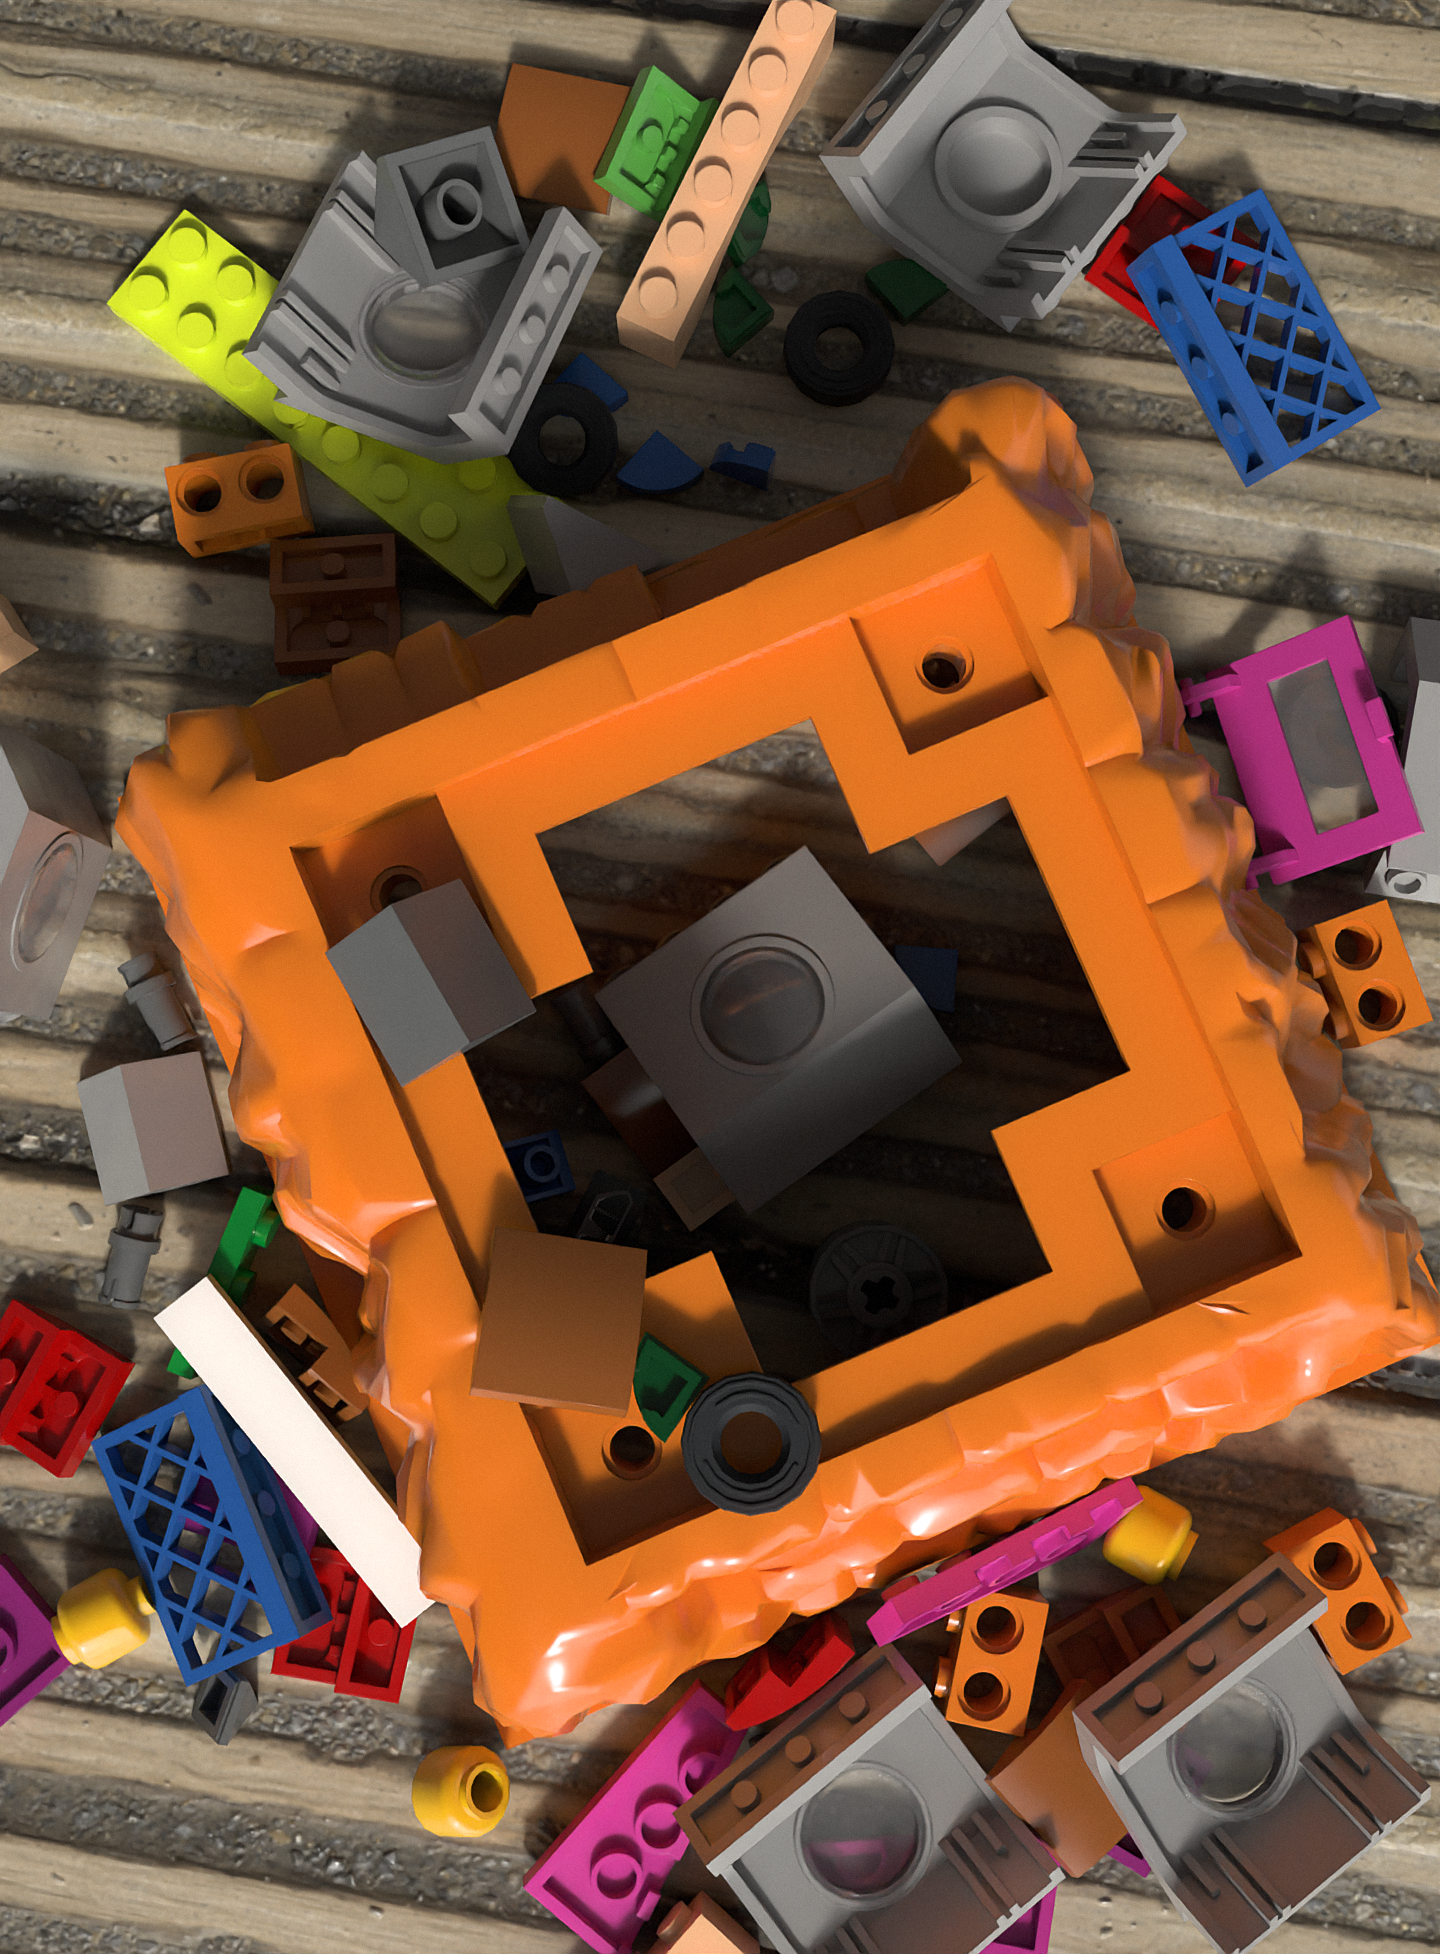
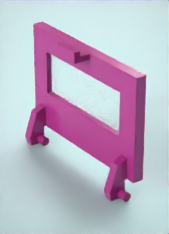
(1311, 752)

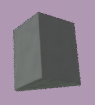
(448, 208)
(429, 980)

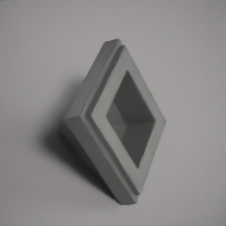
(224, 1704)

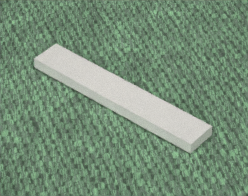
(298, 1443)

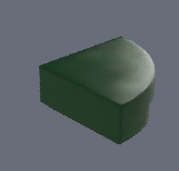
(751, 226)
(904, 288)
(738, 312)
(664, 1385)

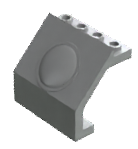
(993, 162)

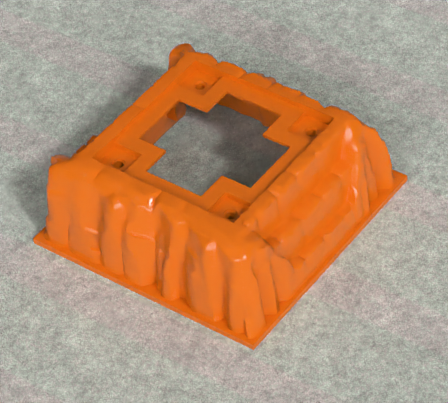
(443, 765)

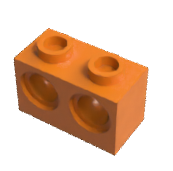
(240, 516)
(1379, 968)
(1345, 1584)
(1007, 1654)

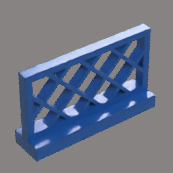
(1206, 353)
(248, 1512)

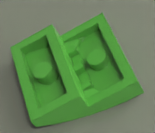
(654, 143)

